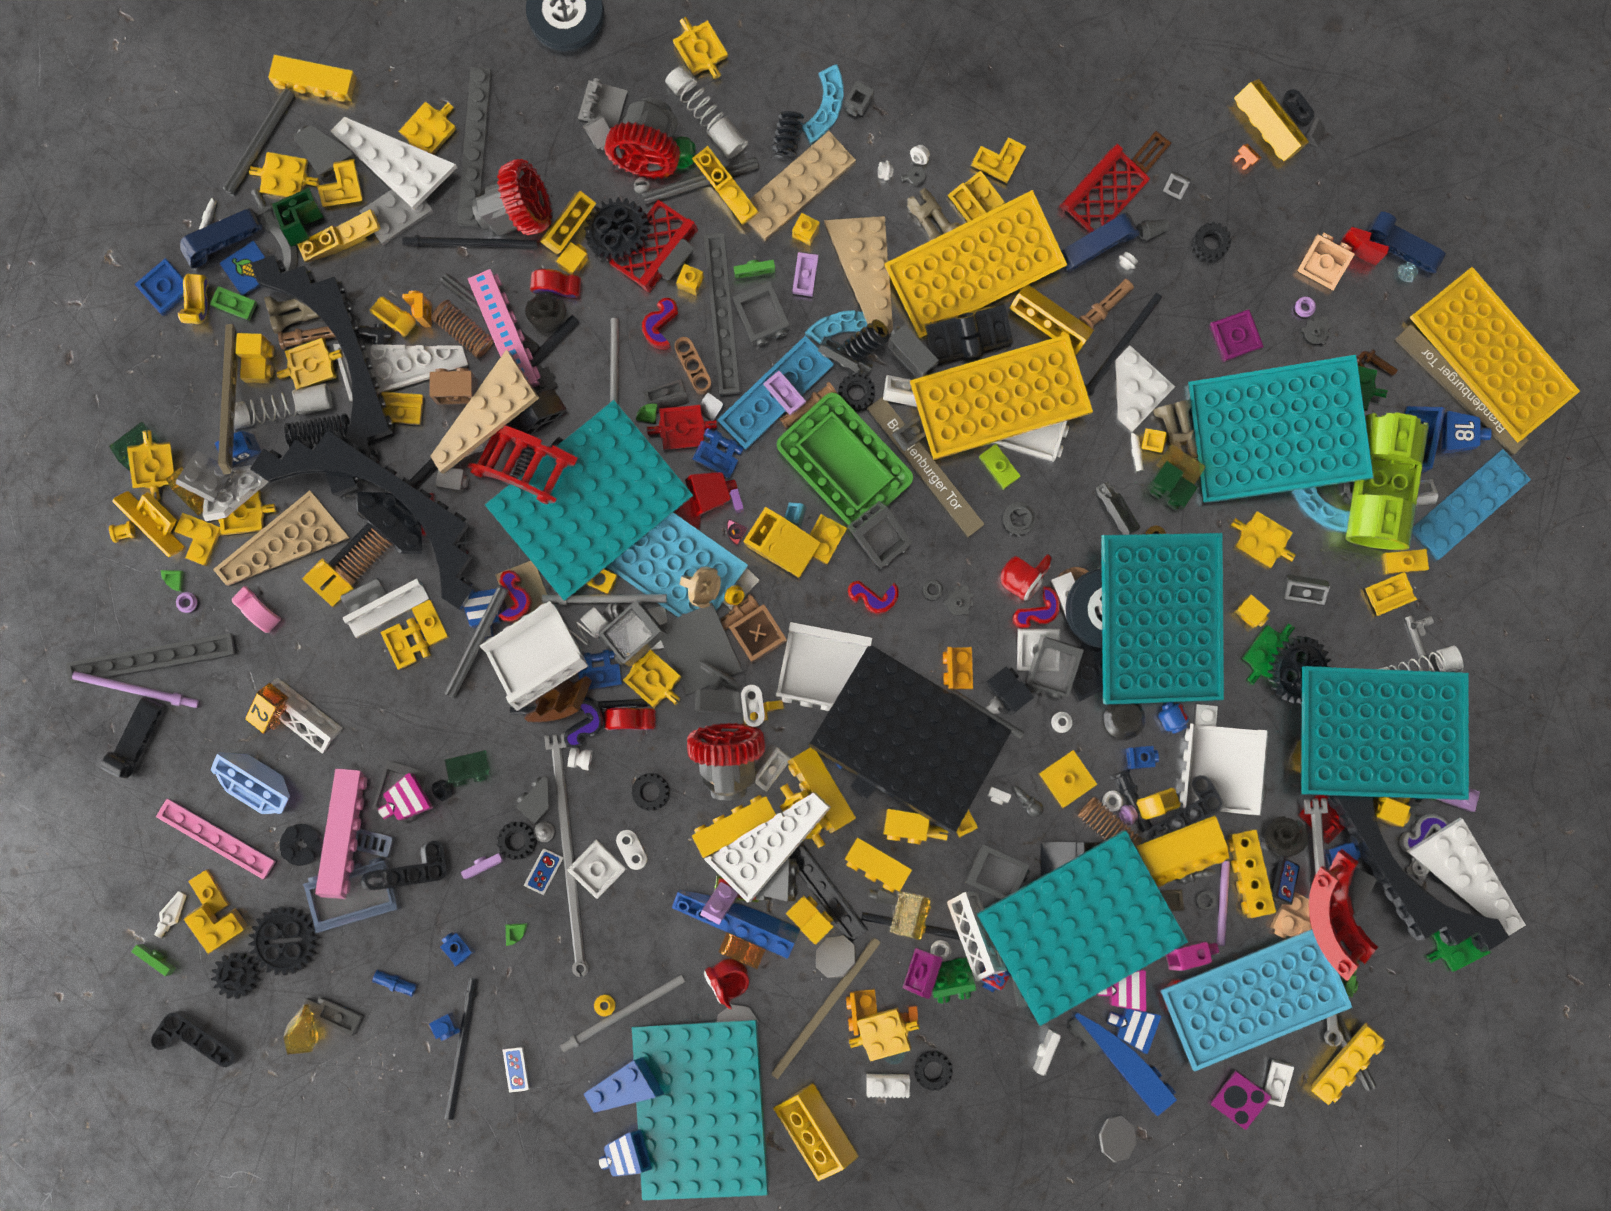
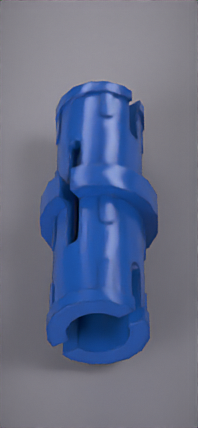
(394, 983)

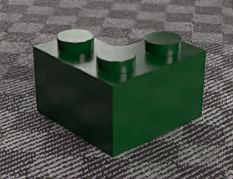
(295, 213)
(1172, 486)

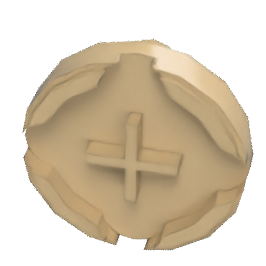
(702, 586)

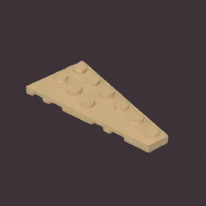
(862, 253)
(494, 404)
(292, 535)

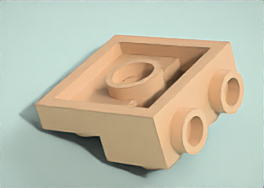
(1326, 260)
(1293, 918)

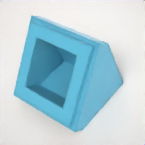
(795, 513)

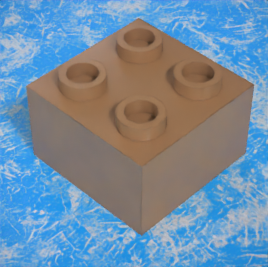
(452, 386)
(758, 633)

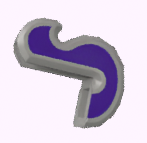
(1421, 830)

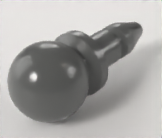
(1033, 806)
(1198, 875)

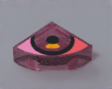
(735, 531)

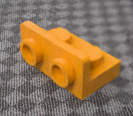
(420, 307)
(959, 668)
(862, 1005)

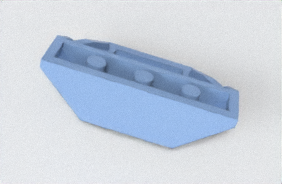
(251, 782)

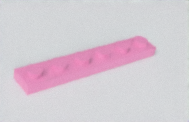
(216, 839)

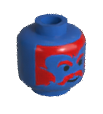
(1173, 717)
(996, 981)

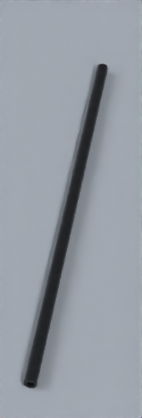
(427, 469)

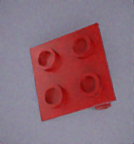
(1330, 820)

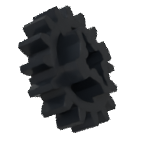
(238, 983)

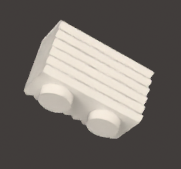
(888, 1085)

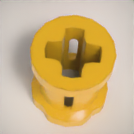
(122, 531)

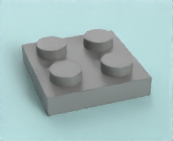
(203, 477)

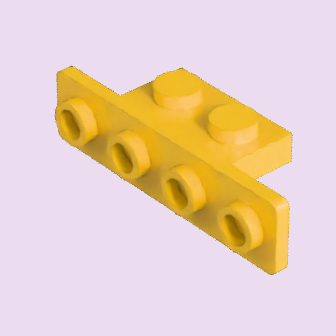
(151, 520)

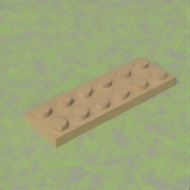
(799, 184)

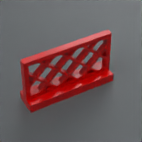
(1095, 176)
(651, 275)

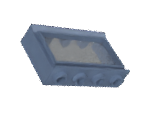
(359, 903)

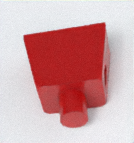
(709, 491)

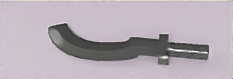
(272, 225)

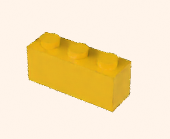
(568, 222)
(877, 865)

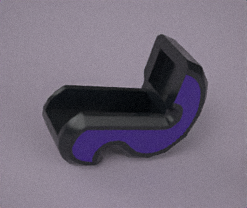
(587, 727)

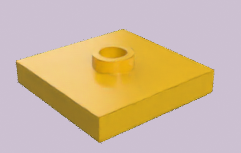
(1068, 779)

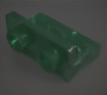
(131, 438)
(467, 767)

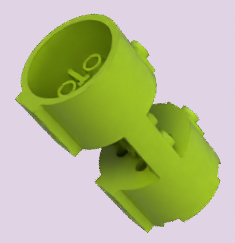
(1386, 506)

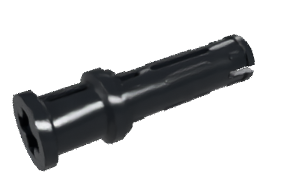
(1129, 791)

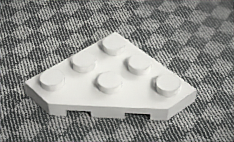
(1138, 388)
(237, 491)

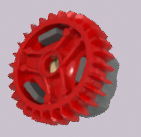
(645, 140)
(514, 201)
(726, 757)

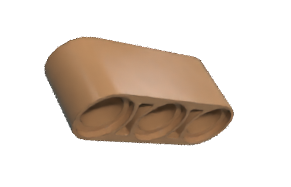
(692, 356)

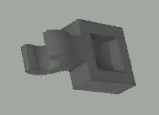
(1413, 808)

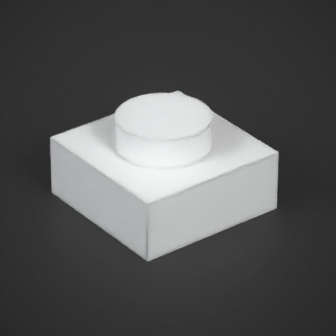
(1205, 715)
(998, 796)

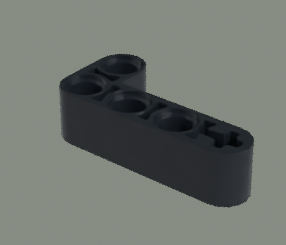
(134, 739)
(1184, 814)
(403, 873)
(199, 1043)

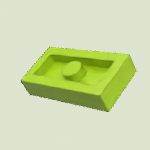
(999, 466)

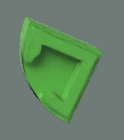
(647, 413)
(173, 579)
(515, 933)

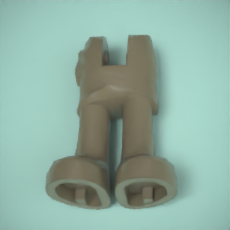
(925, 211)
(277, 307)
(1178, 439)

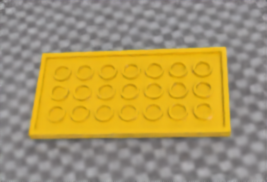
(976, 262)
(1494, 354)
(1001, 396)

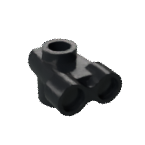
(378, 333)

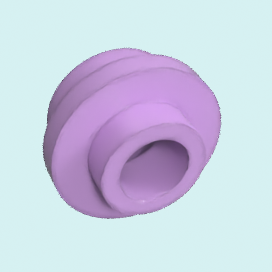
(1307, 301)
(181, 599)
(1128, 814)

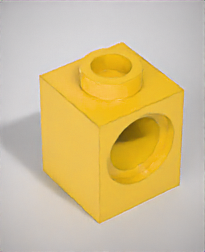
(805, 229)
(573, 258)
(690, 280)
(1154, 440)
(608, 585)
(1252, 612)

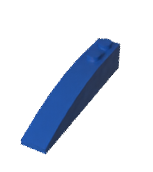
(1134, 1069)

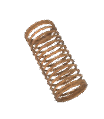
(437, 318)
(351, 581)
(1092, 804)

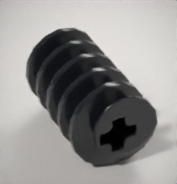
(785, 133)
(867, 340)

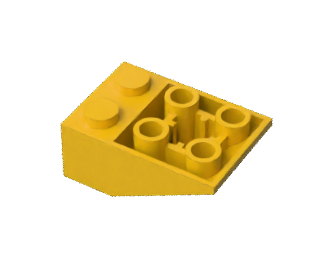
(781, 542)

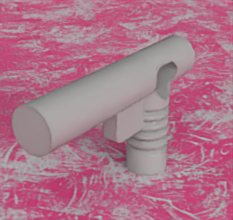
(1418, 632)

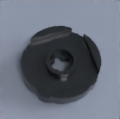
(310, 837)

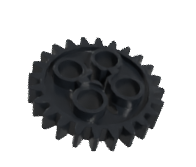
(624, 243)
(1285, 661)
(281, 921)

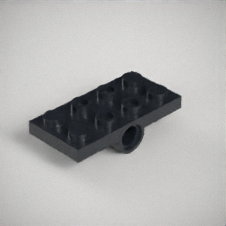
(969, 333)

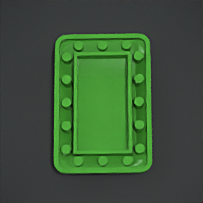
(843, 459)

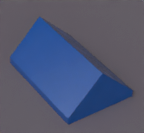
(1434, 418)

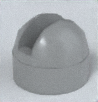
(642, 188)
(994, 704)

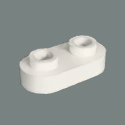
(753, 705)
(631, 849)

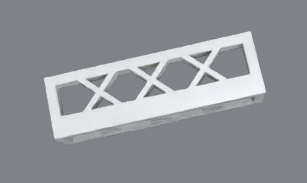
(386, 608)
(304, 712)
(986, 950)

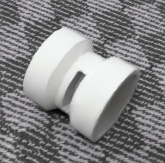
(580, 758)

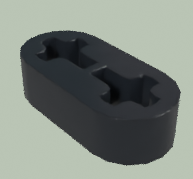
(1301, 104)

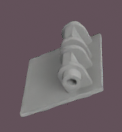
(602, 101)

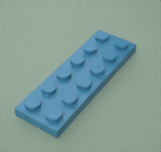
(758, 408)
(1470, 504)

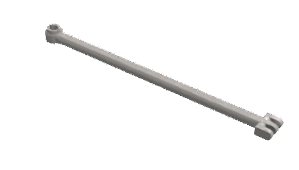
(568, 855)
(1319, 856)

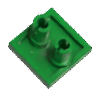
(952, 979)

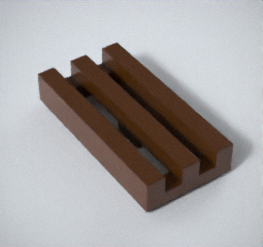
(1141, 164)

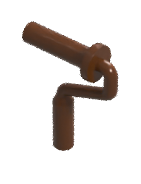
(1371, 356)

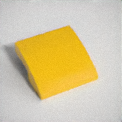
(975, 197)

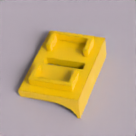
(319, 575)

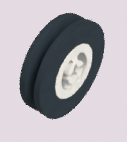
(565, 35)
(1082, 605)

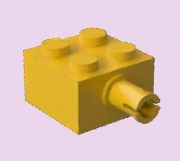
(910, 826)

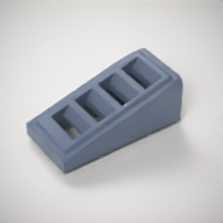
(388, 844)

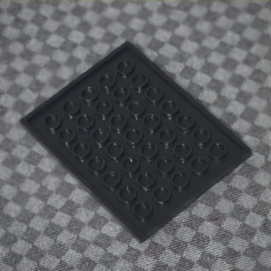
(910, 739)

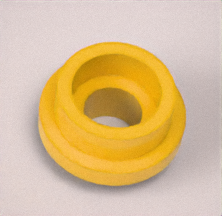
(734, 595)
(611, 1005)

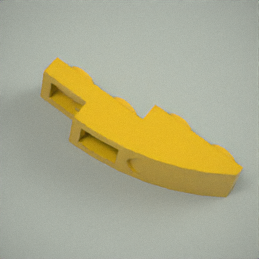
(725, 185)
(339, 238)

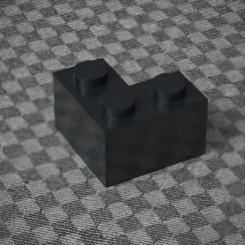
(542, 411)
(1010, 690)

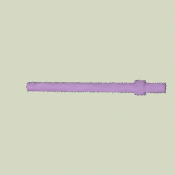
(175, 699)

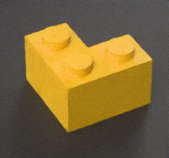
(255, 357)
(1392, 810)
(810, 919)
(213, 931)

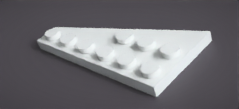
(403, 167)
(405, 365)
(762, 851)
(1462, 866)

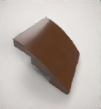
(560, 701)

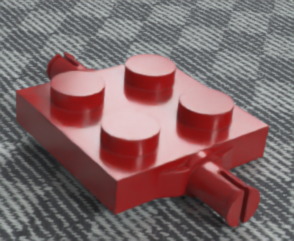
(681, 427)

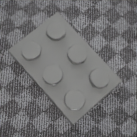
(395, 215)

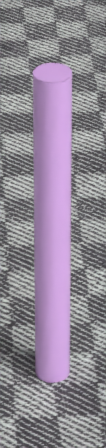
(1223, 903)

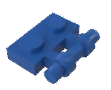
(715, 459)
(602, 676)

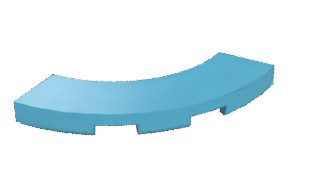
(830, 106)
(836, 324)
(1322, 511)

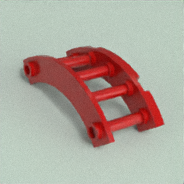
(522, 441)
(1331, 901)

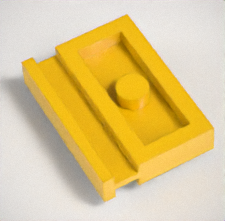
(404, 407)
(829, 534)
(1390, 593)

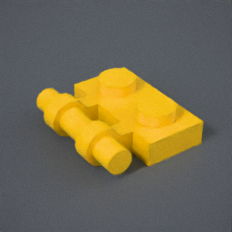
(399, 646)

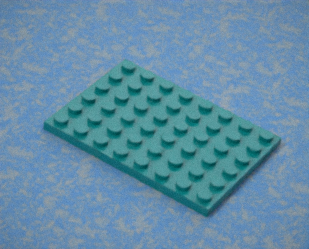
(1280, 429)
(601, 505)
(1162, 618)
(1385, 733)
(1082, 927)
(710, 1122)

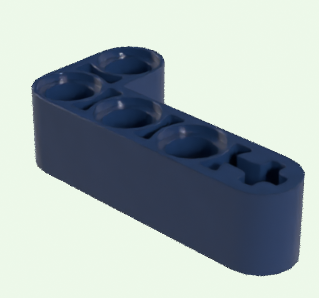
(218, 236)
(1100, 240)
(1405, 244)

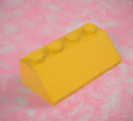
(1184, 851)
(816, 1132)

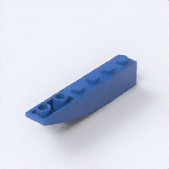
(744, 923)

